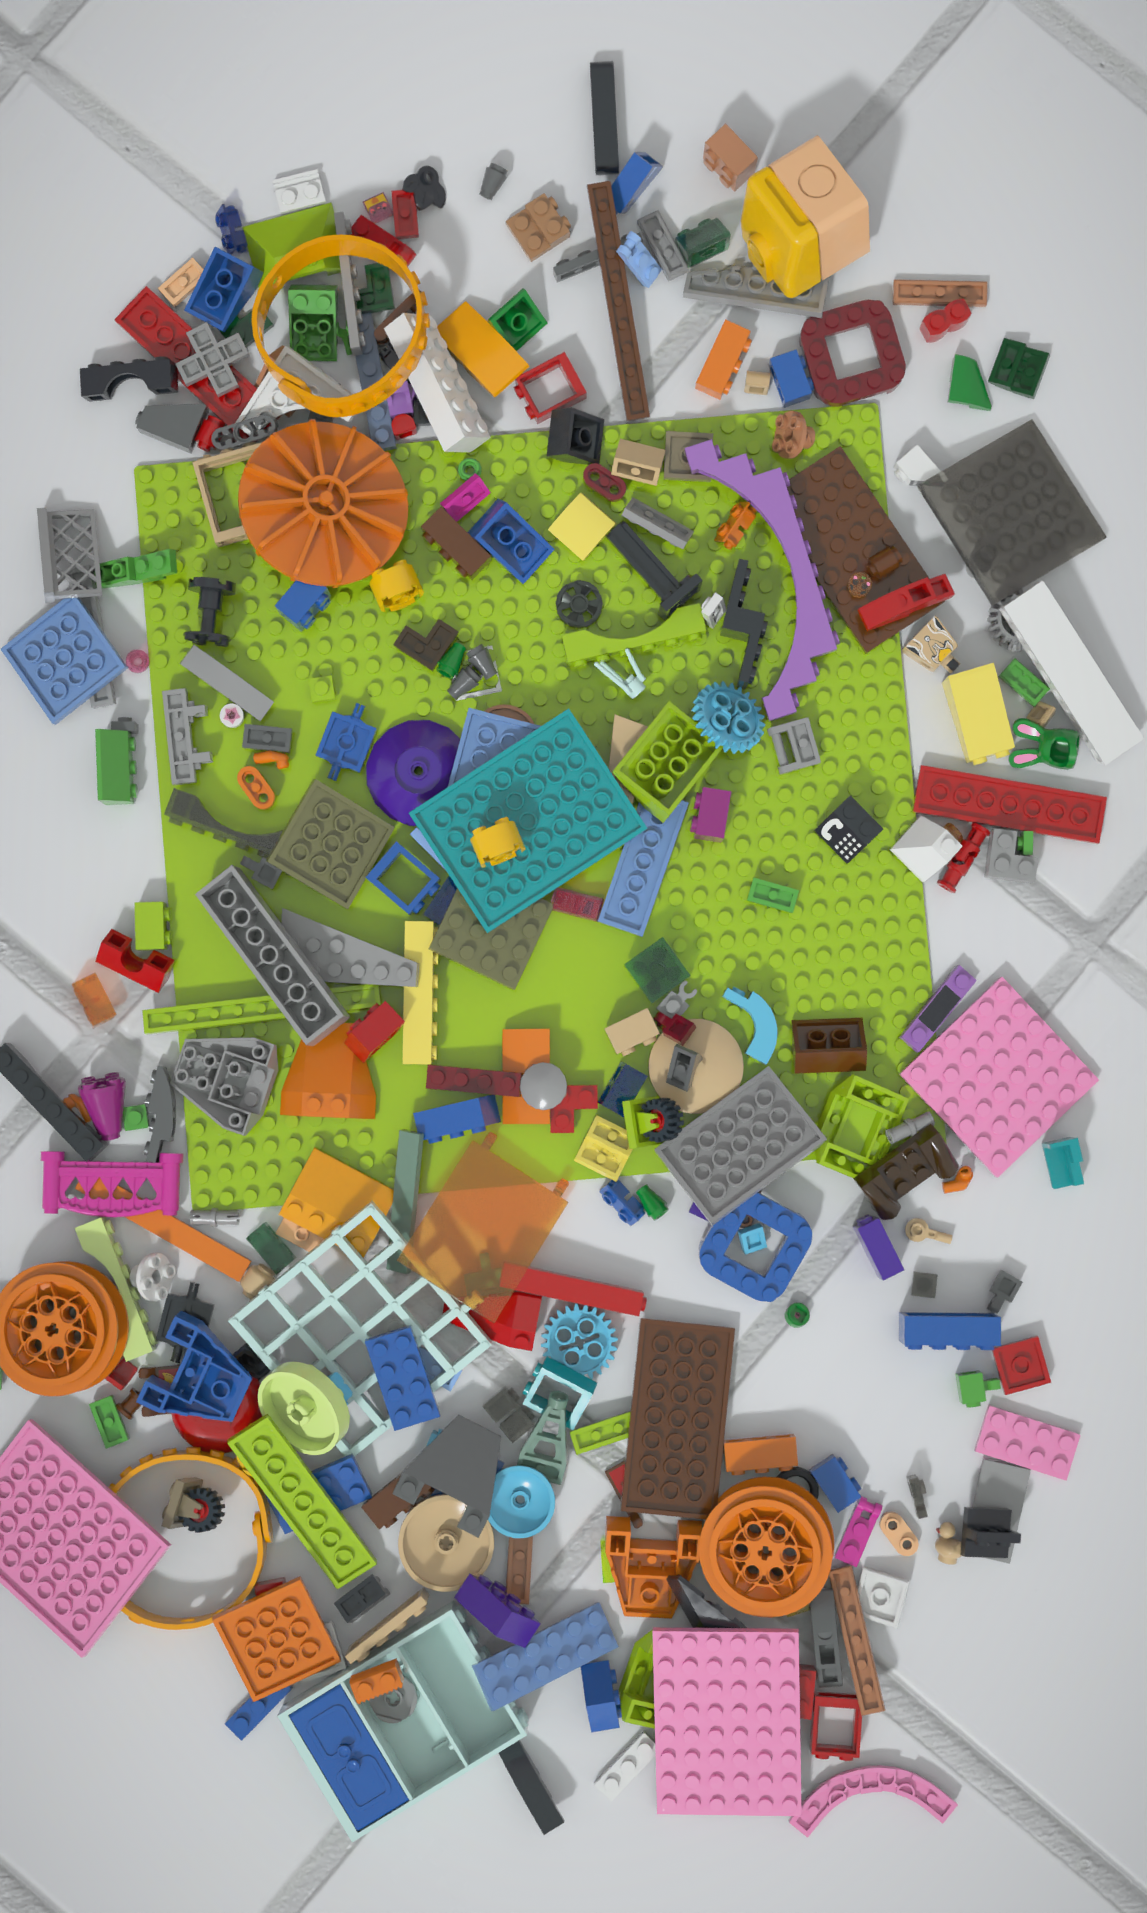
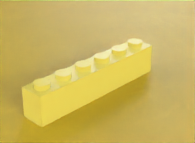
(419, 1000)

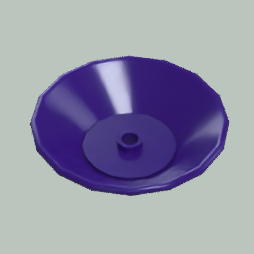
(393, 763)

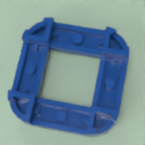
(783, 1266)

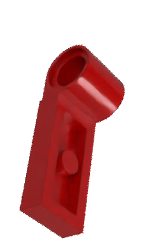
(367, 229)

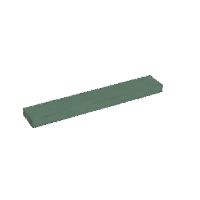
(405, 1191)

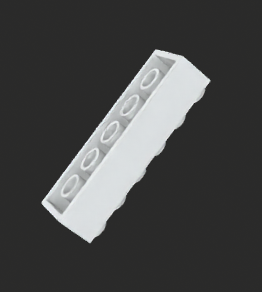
(440, 388)

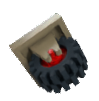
(192, 1506)

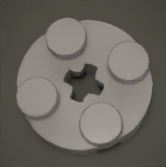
(401, 1709)

